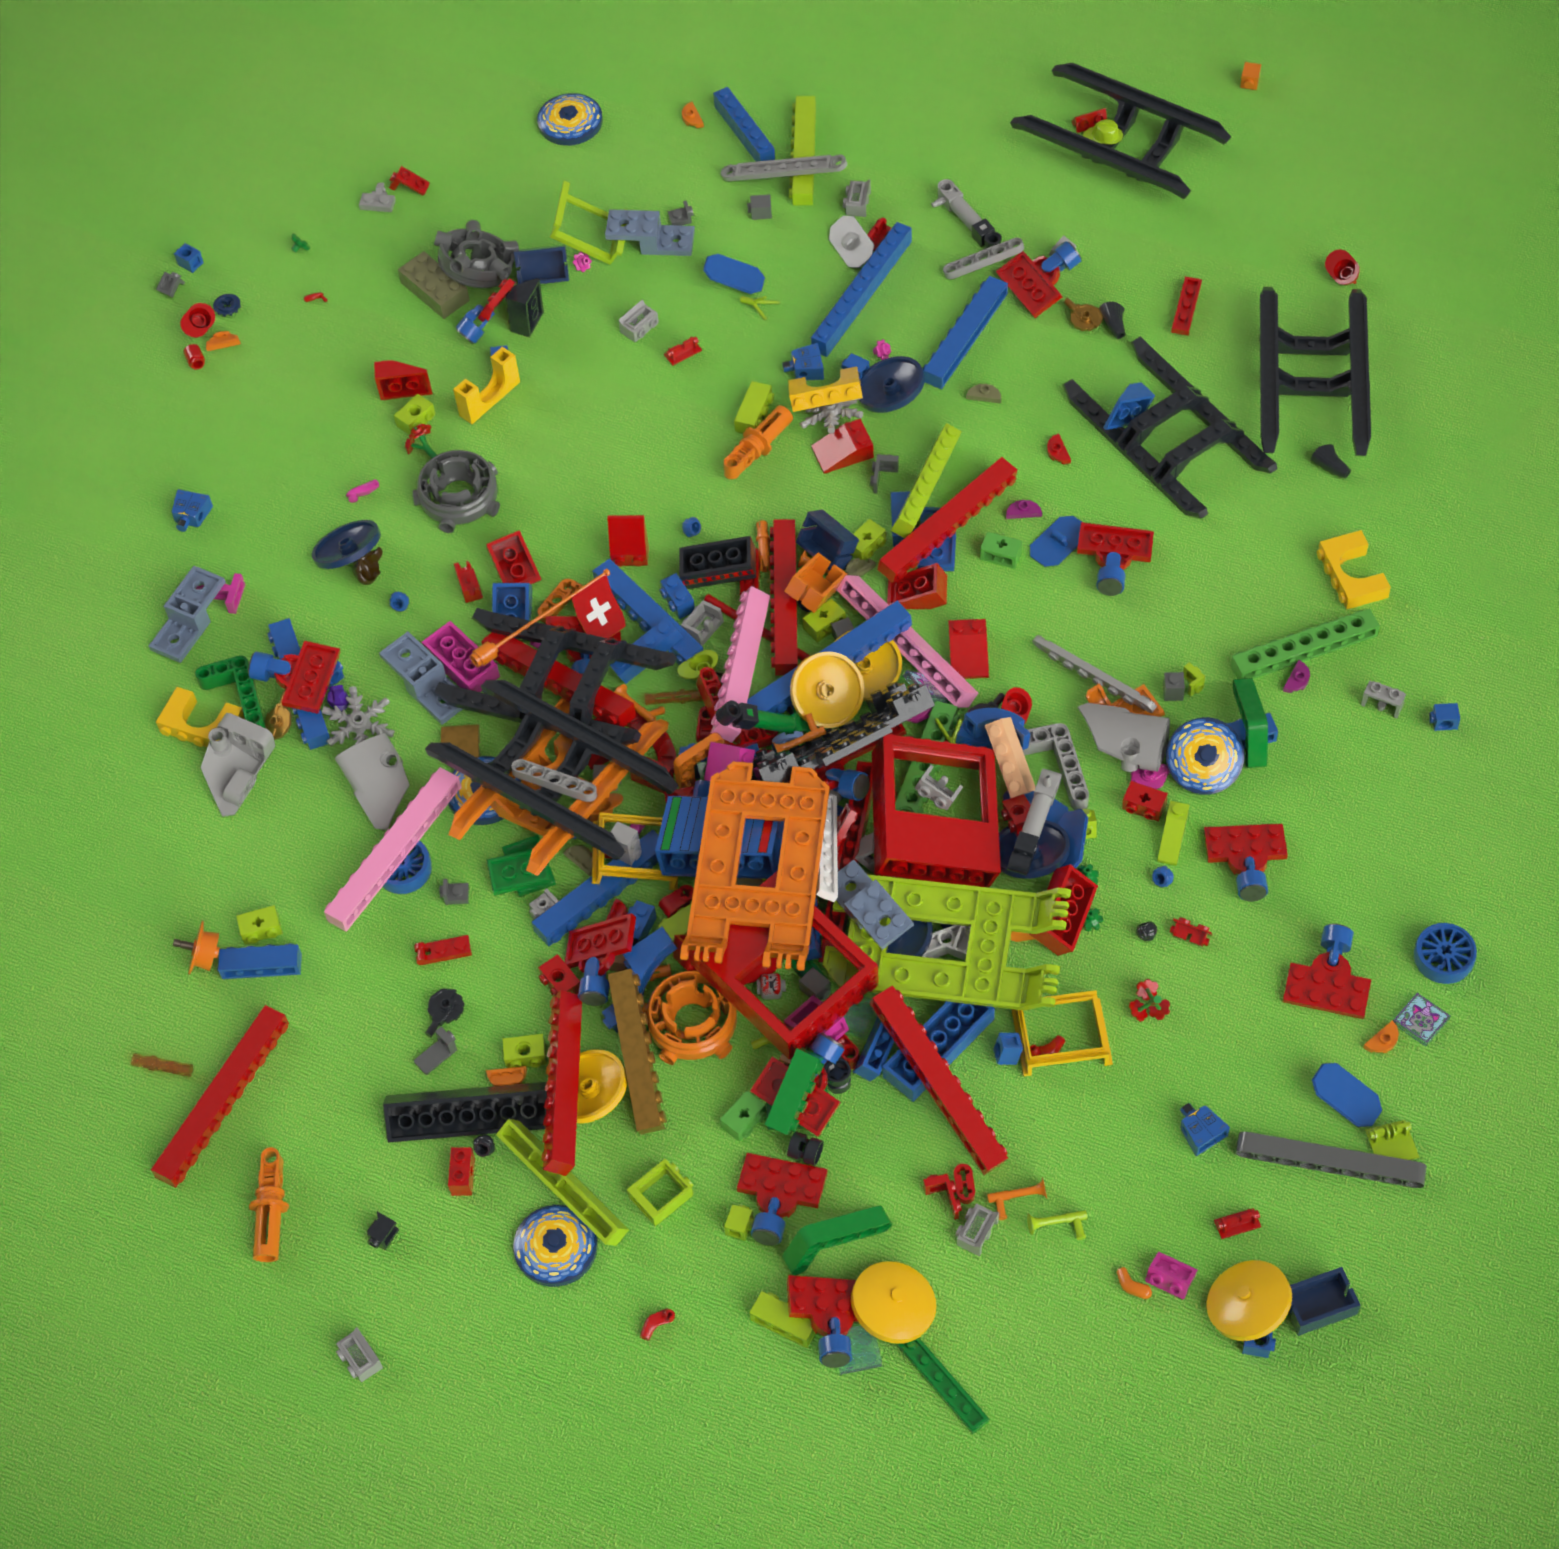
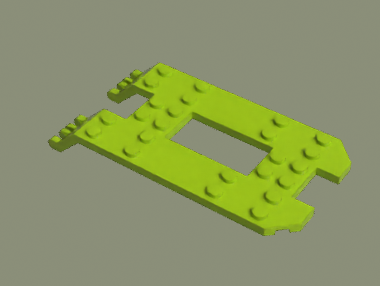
(984, 974)

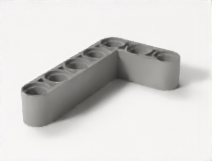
(1064, 759)

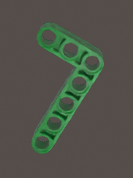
(228, 672)
(1254, 722)
(831, 1233)

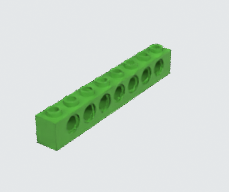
(1366, 628)
(947, 715)

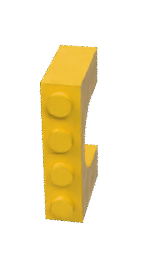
(504, 378)
(808, 397)
(1351, 591)
(176, 713)

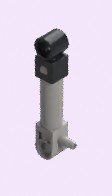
(953, 200)
(1028, 838)

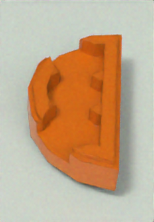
(691, 116)
(222, 340)
(1384, 1039)
(506, 1076)

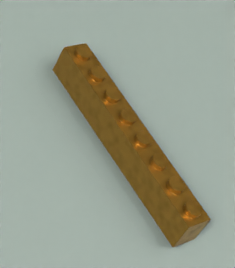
(636, 1051)

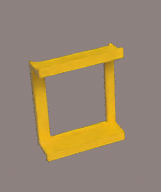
(600, 869)
(1029, 1061)

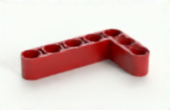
(712, 686)

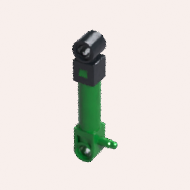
(748, 716)

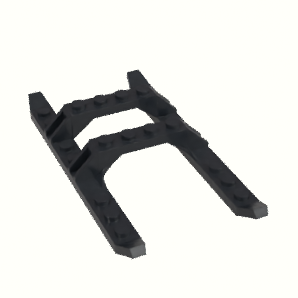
(1129, 101)
(1278, 382)
(1184, 397)
(553, 641)
(543, 800)

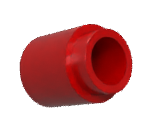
(194, 356)

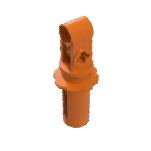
(756, 442)
(268, 1200)

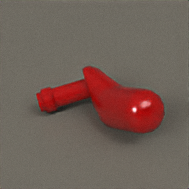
(313, 296)

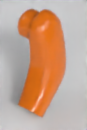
(1131, 1287)

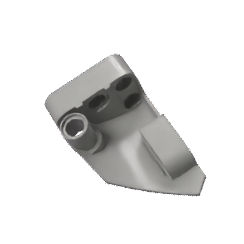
(1128, 736)
(235, 760)
(375, 782)

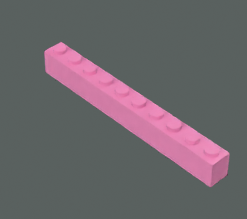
(911, 645)
(742, 655)
(392, 849)

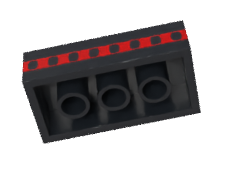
(717, 562)

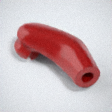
(1050, 1048)
(654, 1320)

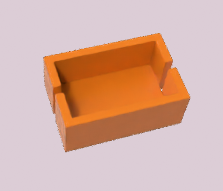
(810, 584)

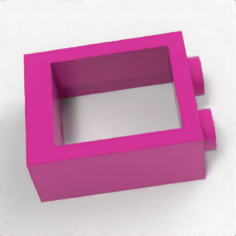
(836, 1031)

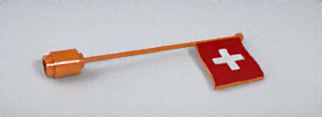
(593, 606)

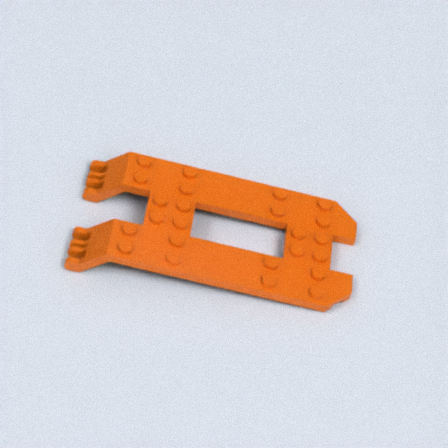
(789, 905)

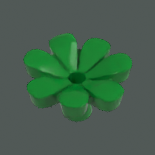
(298, 243)
(1089, 872)
(1093, 920)

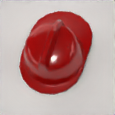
(1342, 267)
(197, 320)
(1018, 702)

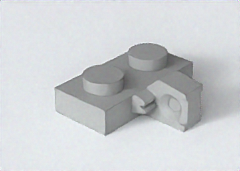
(377, 200)

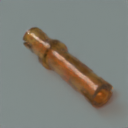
(651, 698)
(153, 1063)

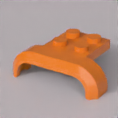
(1097, 696)

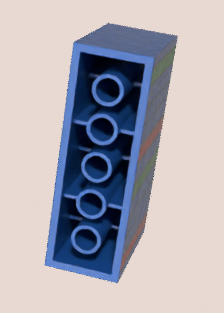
(682, 834)

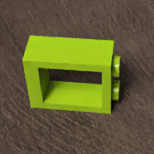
(636, 1190)

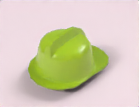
(1104, 132)
(691, 668)

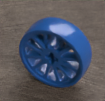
(409, 866)
(1439, 948)

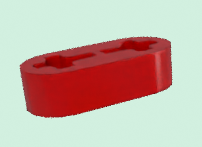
(969, 1183)

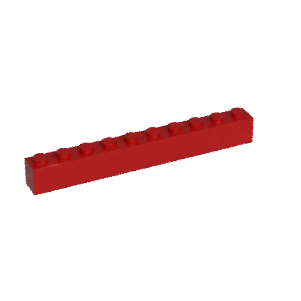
(947, 520)
(783, 604)
(563, 680)
(850, 847)
(939, 1080)
(562, 1083)
(220, 1096)

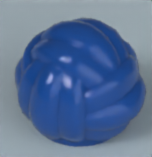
(691, 527)
(399, 601)
(1162, 876)

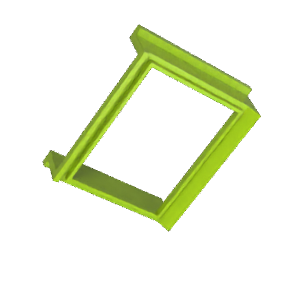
(616, 245)

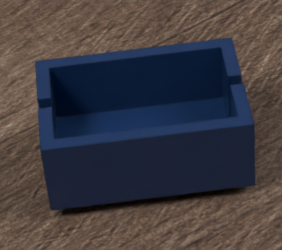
(542, 263)
(827, 538)
(1322, 1301)

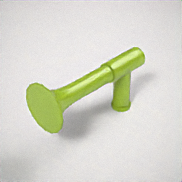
(1075, 1217)

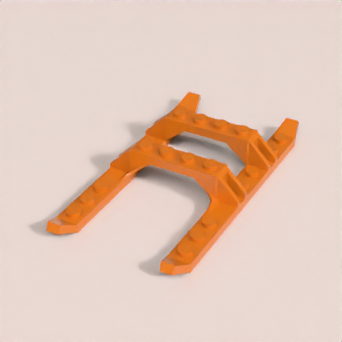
(554, 837)

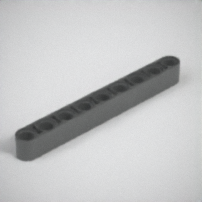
(1331, 1159)

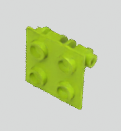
(1393, 1140)

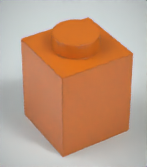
(1250, 76)

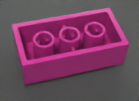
(454, 652)

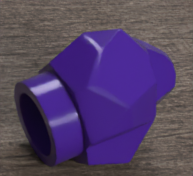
(337, 697)

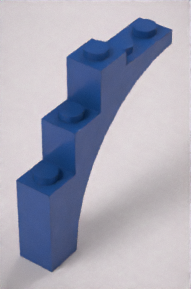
(643, 961)

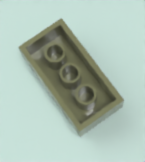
(432, 285)

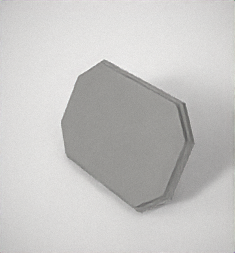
(851, 241)

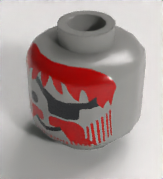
(770, 986)

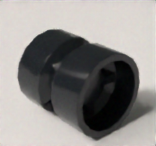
(838, 1076)
(812, 1149)

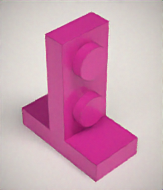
(231, 593)

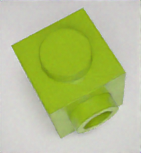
(739, 1222)

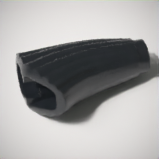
(1113, 317)
(1328, 459)

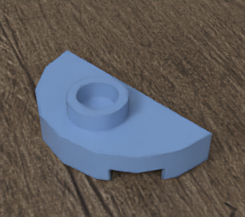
(782, 738)

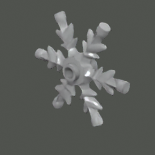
(832, 414)
(364, 717)

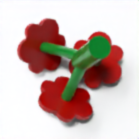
(420, 431)
(1157, 1006)

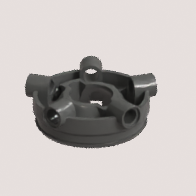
(487, 254)
(459, 506)

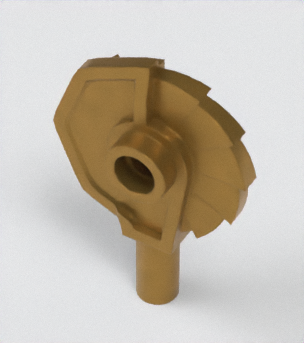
(1084, 316)
(278, 720)

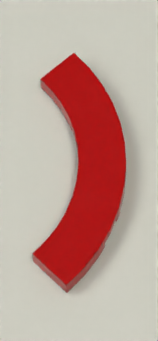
(663, 746)

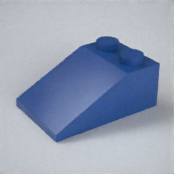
(1131, 403)
(512, 599)

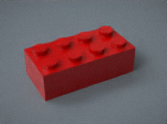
(1079, 902)

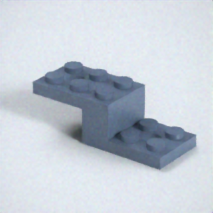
(647, 228)
(187, 614)
(420, 674)
(869, 905)

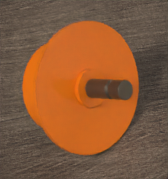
(203, 949)

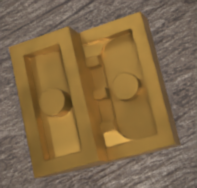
(464, 737)

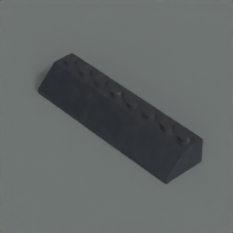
(463, 1111)

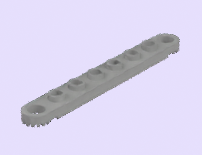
(784, 167)
(1087, 670)

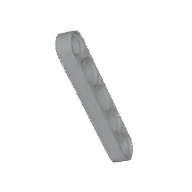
(976, 262)
(559, 786)

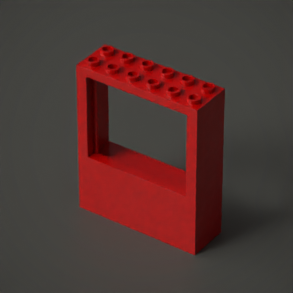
(933, 845)
(746, 952)

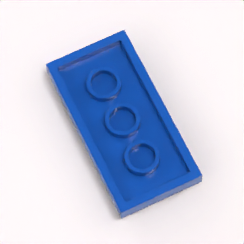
(945, 553)

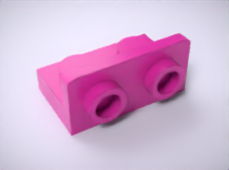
(1170, 1275)

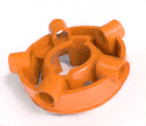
(683, 991)

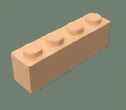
(1010, 757)

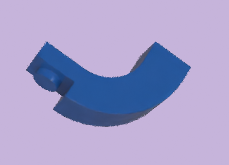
(977, 719)

